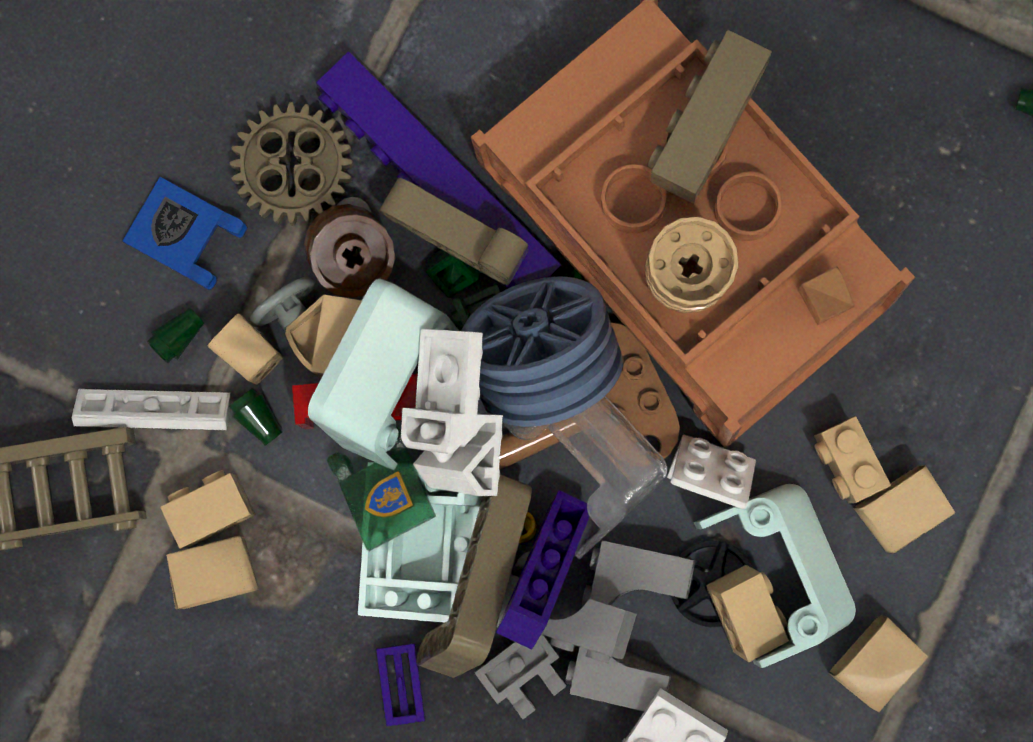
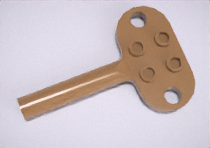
(636, 395)

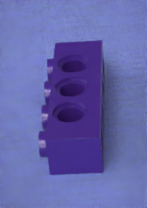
(544, 570)

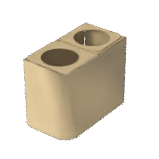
(245, 349)
(905, 509)
(211, 572)
(878, 663)

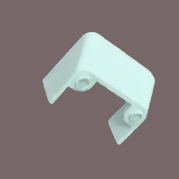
(373, 370)
(831, 604)

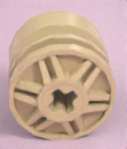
(710, 250)

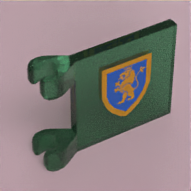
(383, 499)

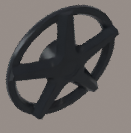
(706, 576)

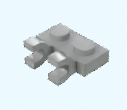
(516, 667)

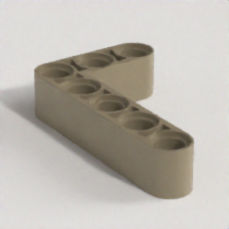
(474, 615)

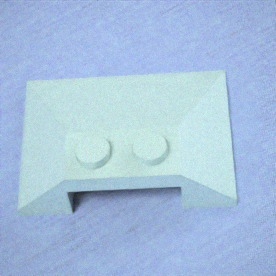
(420, 569)

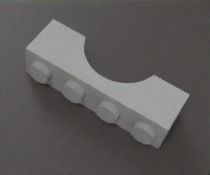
(595, 627)

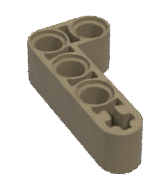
(488, 250)

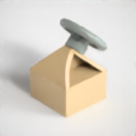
(311, 331)

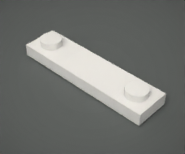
(151, 409)

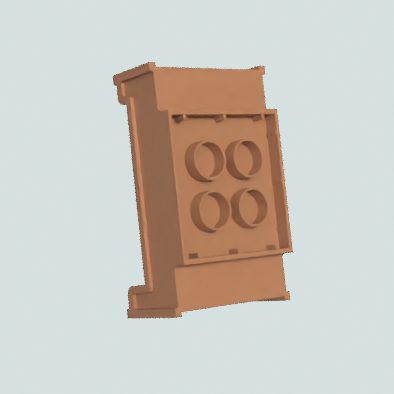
(582, 175)

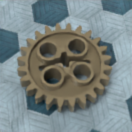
(258, 165)

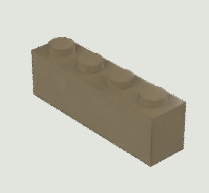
(710, 115)

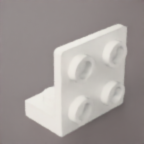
(712, 471)

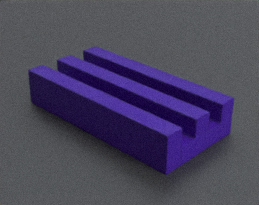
(405, 717)

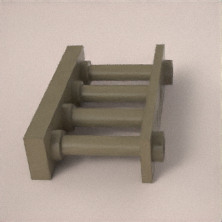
(74, 450)

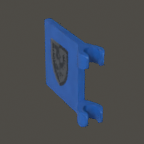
(176, 229)

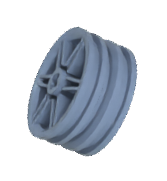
(545, 351)

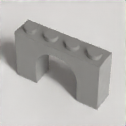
(618, 572)

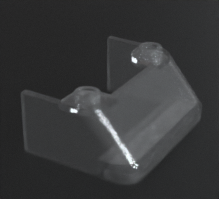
(613, 456)

